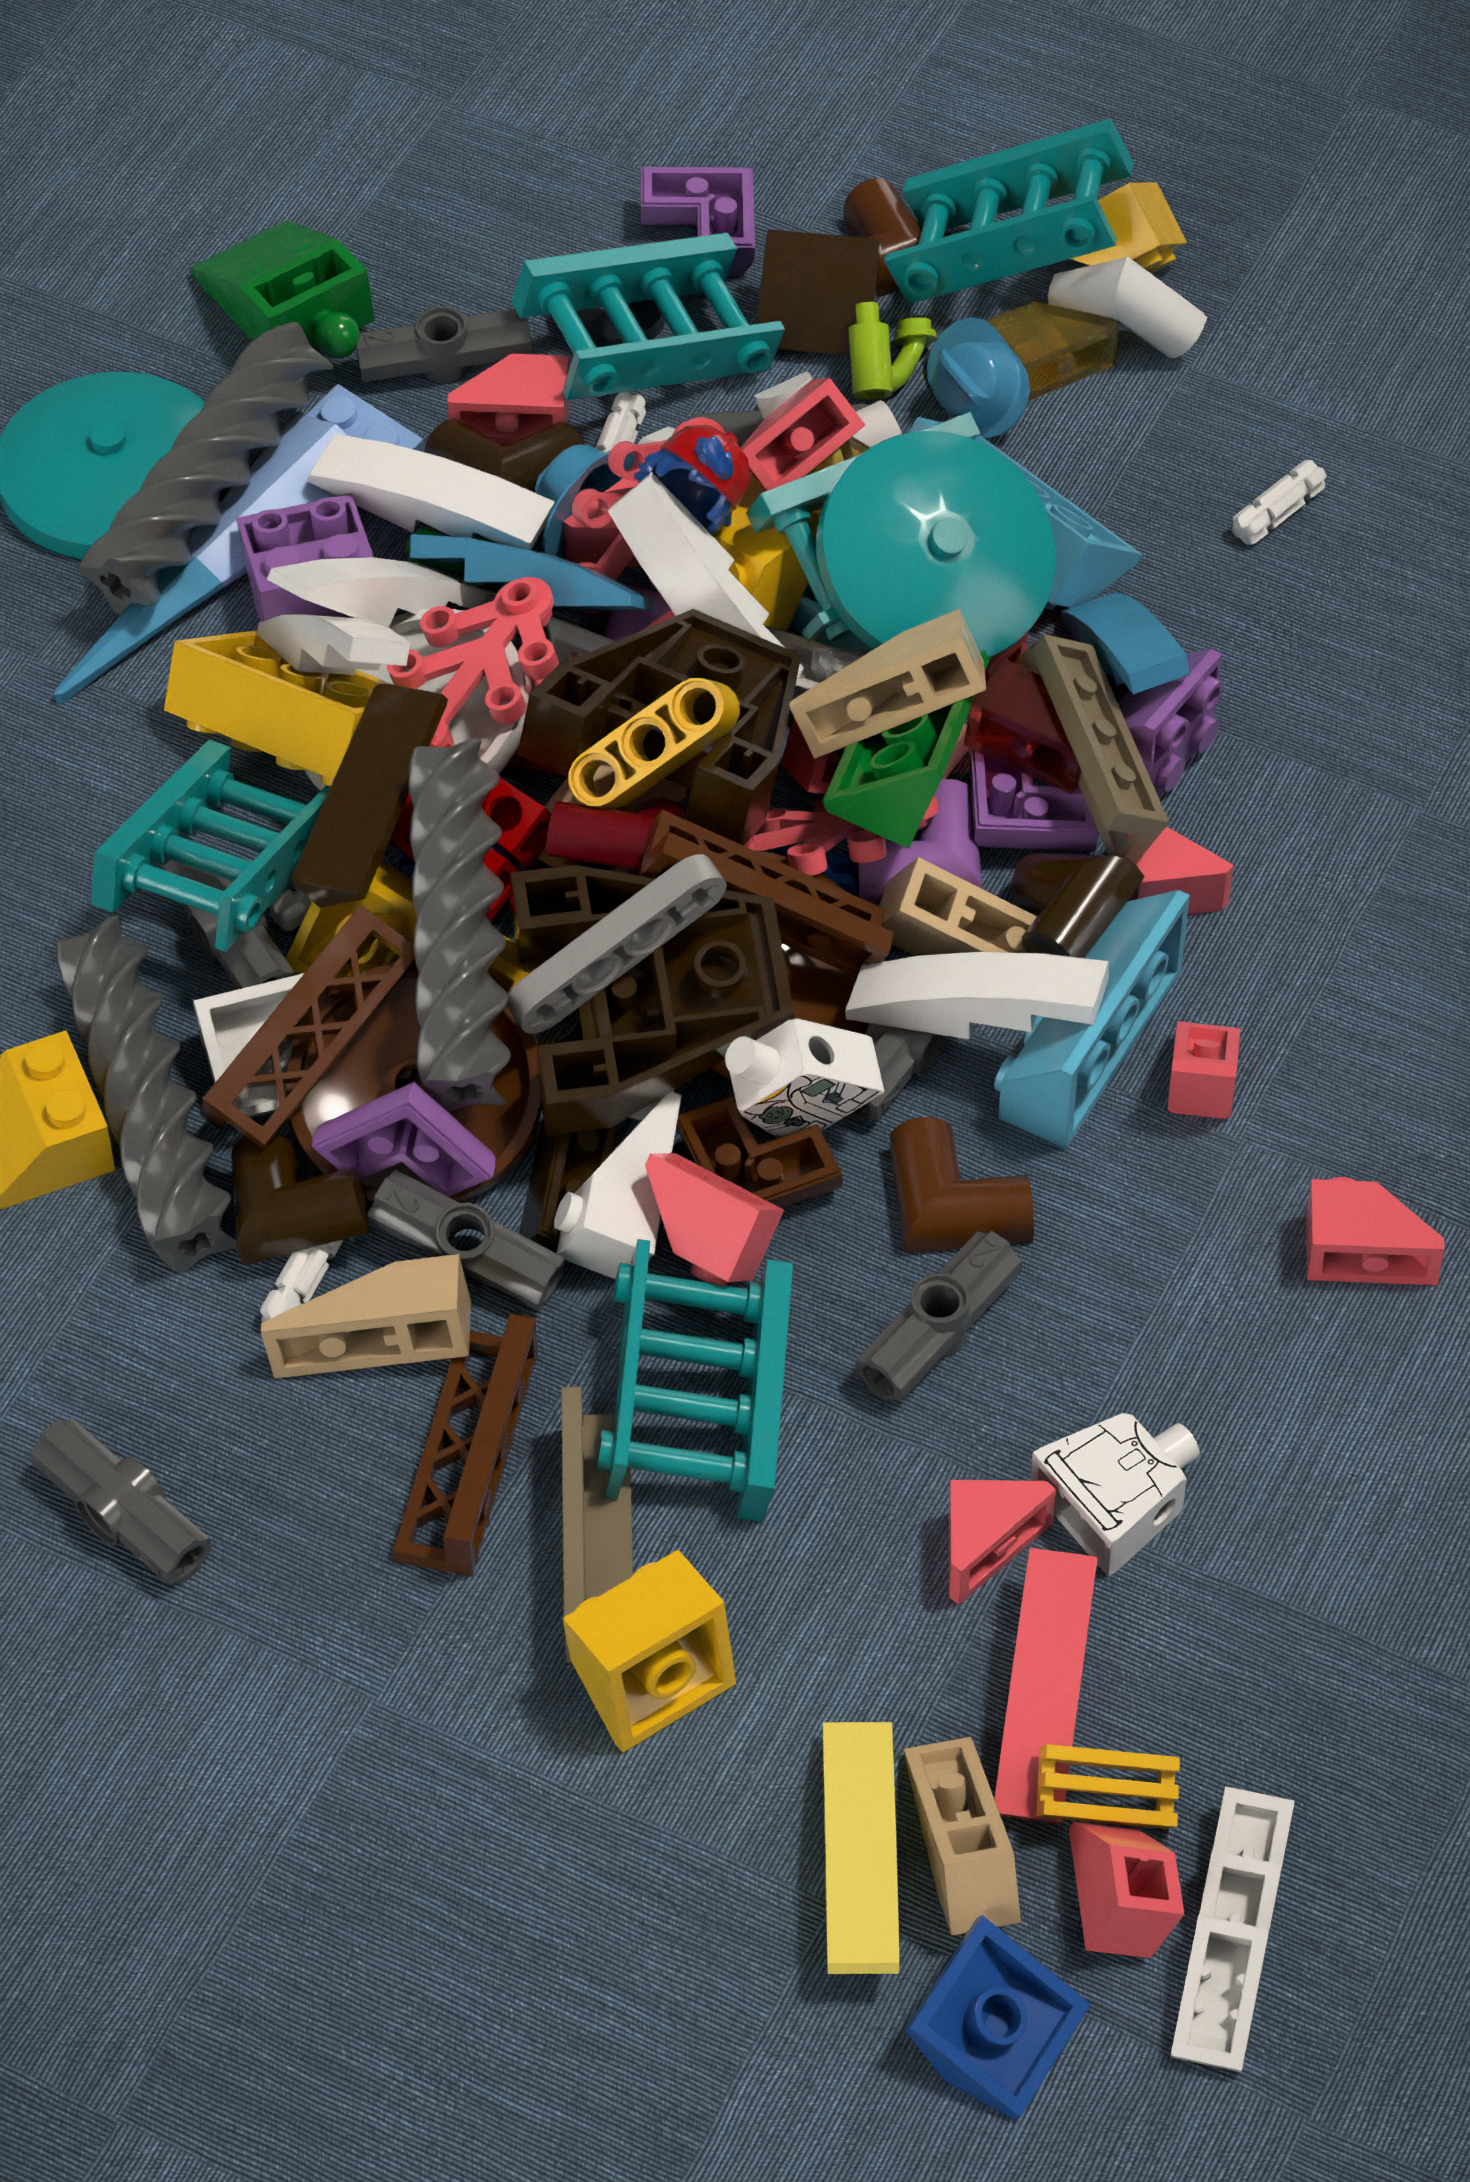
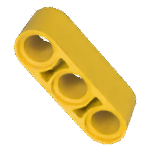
(625, 751)

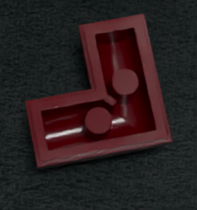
(604, 834)

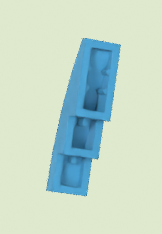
(498, 564)
(1127, 641)

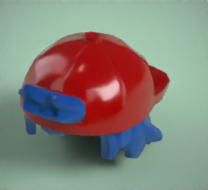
(703, 472)

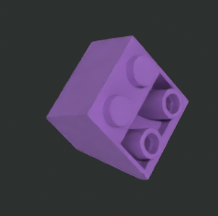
(298, 535)
(1175, 718)

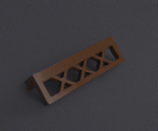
(809, 912)
(287, 1022)
(481, 1453)

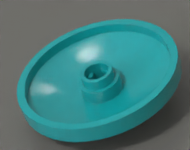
(85, 452)
(932, 531)

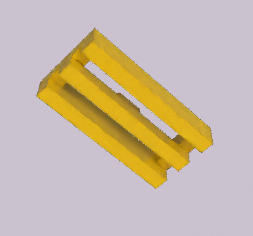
(1163, 1791)

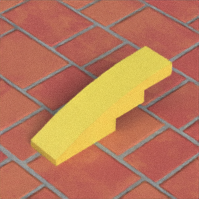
(860, 1848)

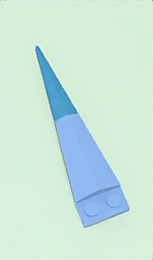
(216, 550)

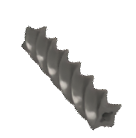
(204, 459)
(451, 934)
(141, 1101)

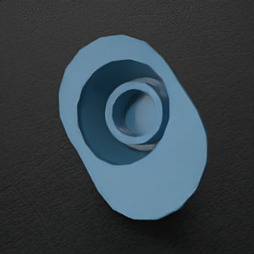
(978, 374)
(567, 475)

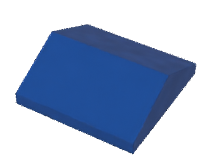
(995, 2020)

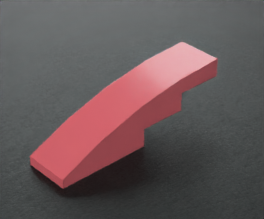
(1044, 1675)

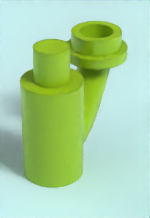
(870, 352)

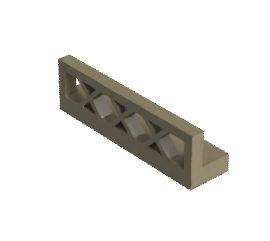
(1110, 763)
(594, 1527)

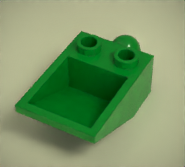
(290, 278)

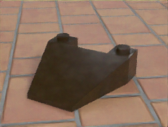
(612, 684)
(665, 1013)

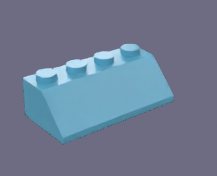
(1086, 551)
(1071, 1062)

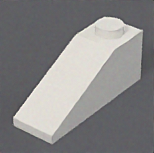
(617, 1200)

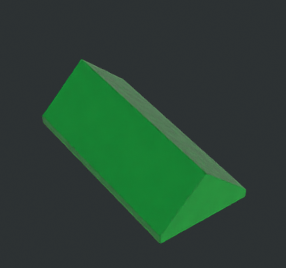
(894, 774)

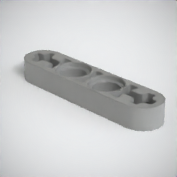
(616, 943)

